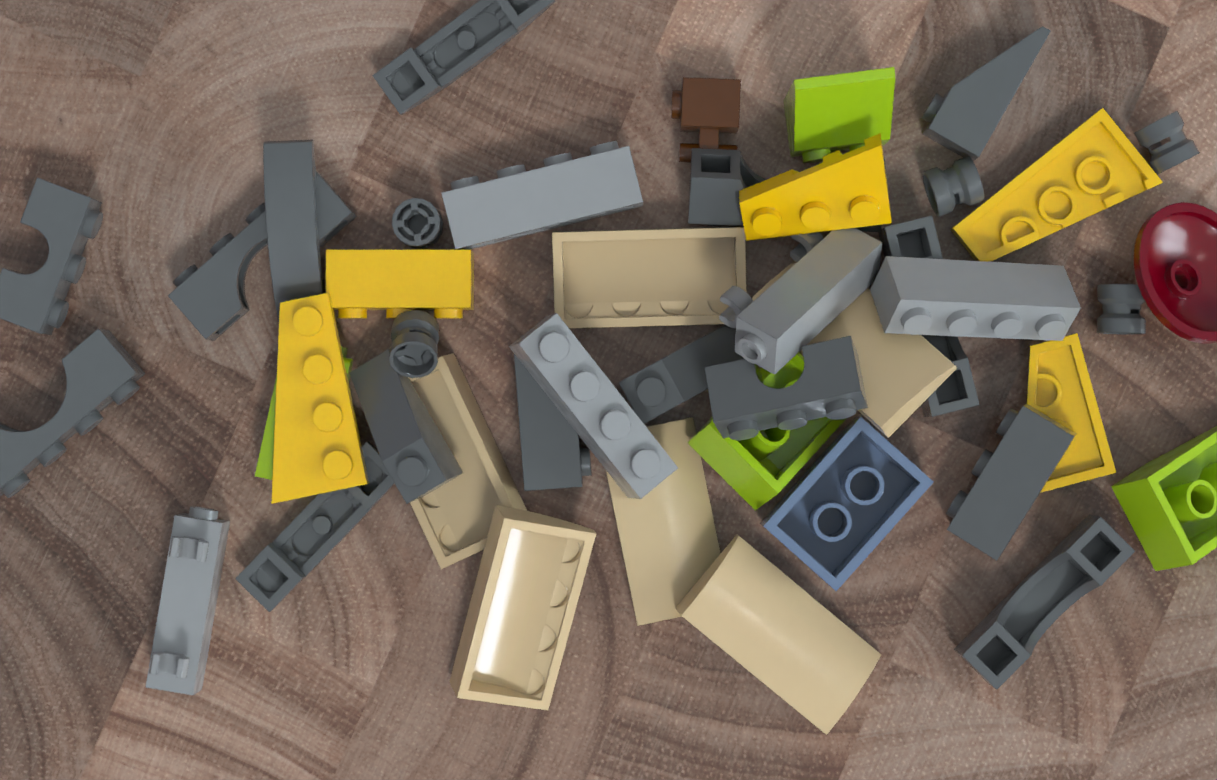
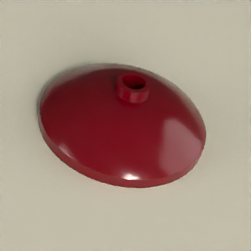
(1179, 269)

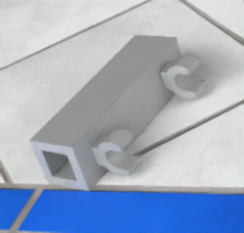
(804, 299)
(188, 601)

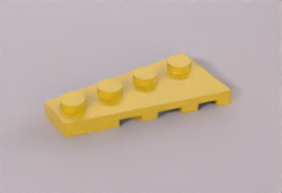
(314, 411)

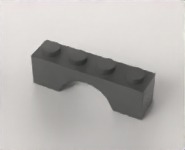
(716, 184)
(920, 240)
(215, 292)
(95, 377)
(1025, 614)

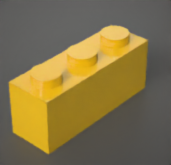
(400, 282)

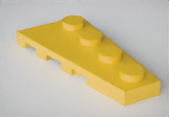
(1065, 185)

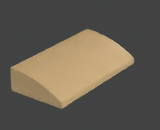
(646, 275)
(895, 368)
(461, 511)
(669, 532)
(521, 609)
(779, 634)

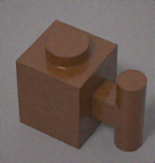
(707, 108)

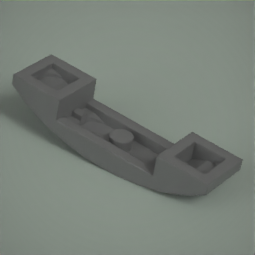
(455, 50)
(292, 220)
(313, 535)

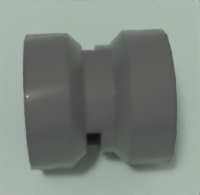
(1172, 153)
(953, 186)
(425, 224)
(1120, 309)
(414, 344)

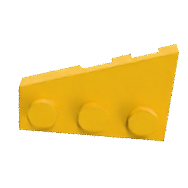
(827, 197)
(1064, 392)

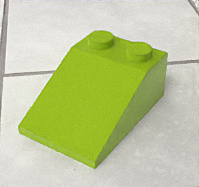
(838, 112)
(767, 462)
(1175, 503)

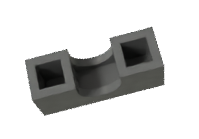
(67, 223)
(827, 388)

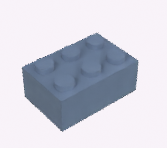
(846, 502)

